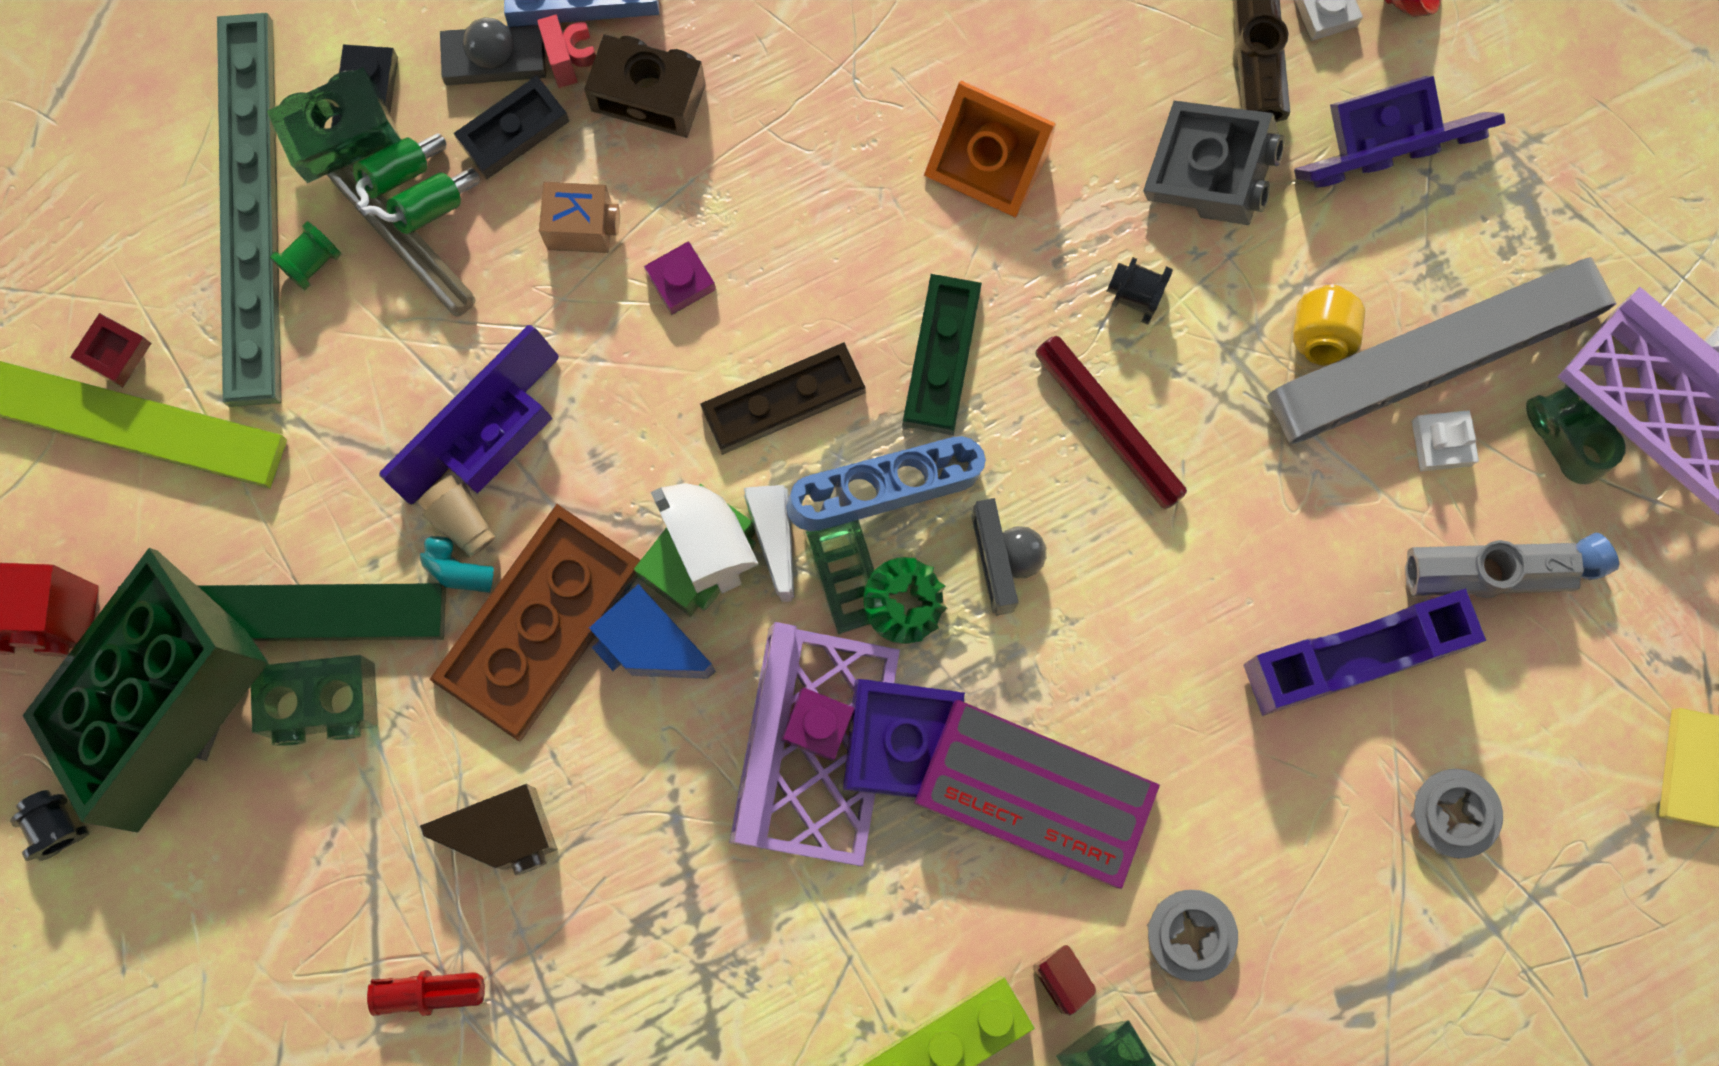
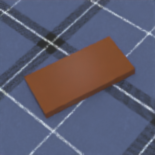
(536, 623)

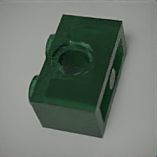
(360, 132)

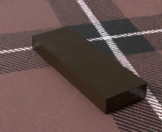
(783, 398)

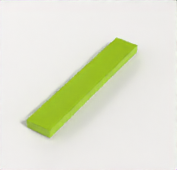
(139, 425)

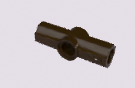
(1261, 71)

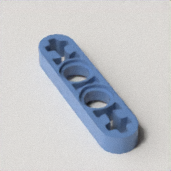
(884, 477)

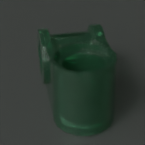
(1571, 426)

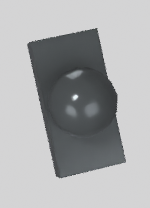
(491, 53)
(1005, 555)

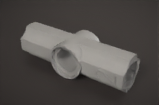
(1523, 569)

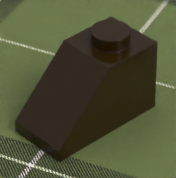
(499, 831)

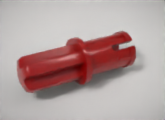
(424, 993)

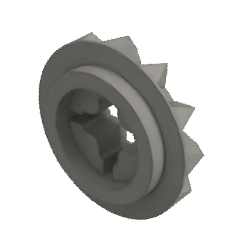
(1480, 805)
(1216, 947)

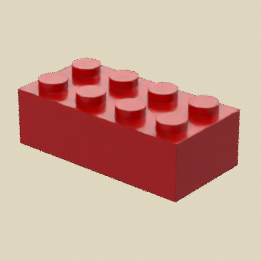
(43, 608)

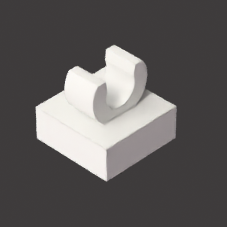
(1445, 440)

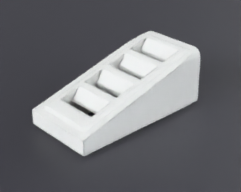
(773, 531)

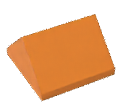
(990, 149)

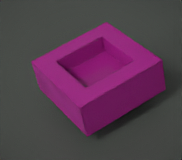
(680, 277)
(817, 724)

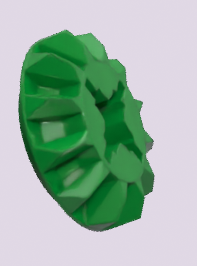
(888, 616)

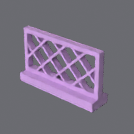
(1681, 359)
(766, 750)

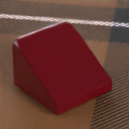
(1065, 980)

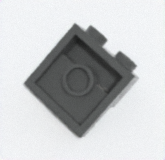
(1215, 161)

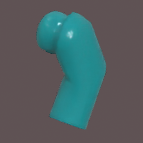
(450, 572)

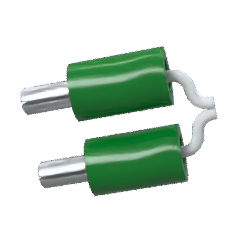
(420, 202)

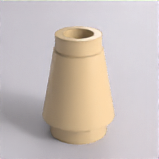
(456, 515)

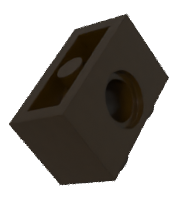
(663, 106)

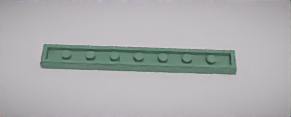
(248, 211)

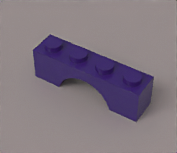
(1364, 652)

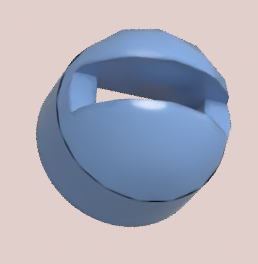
(1597, 556)

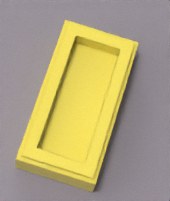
(1692, 769)

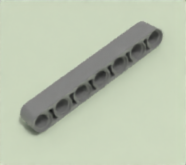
(1440, 350)

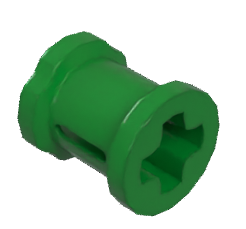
(305, 255)

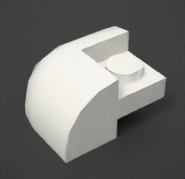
(705, 535)

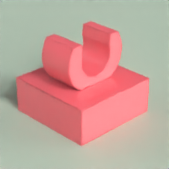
(562, 51)

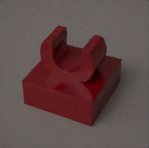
(111, 350)

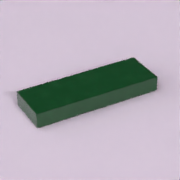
(941, 354)

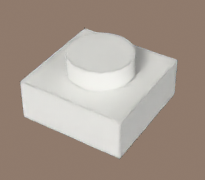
(1328, 16)

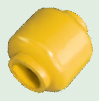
(1328, 324)

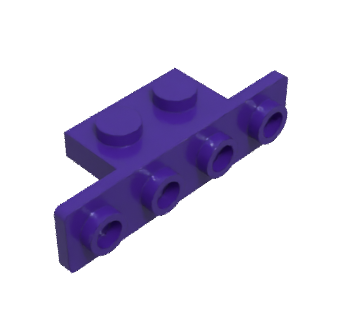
(1391, 124)
(480, 425)

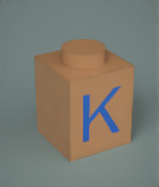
(577, 217)

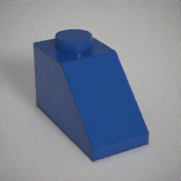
(647, 641)

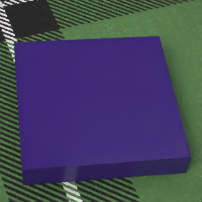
(894, 736)

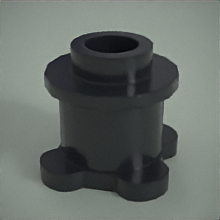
(1138, 287)
(46, 825)

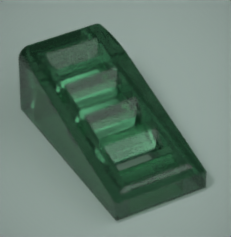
(820, 559)

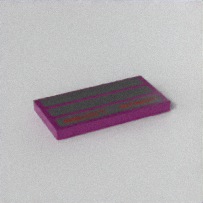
(1037, 794)

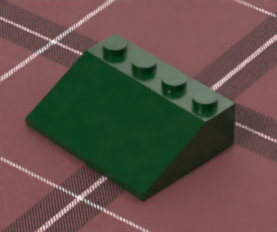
(141, 694)

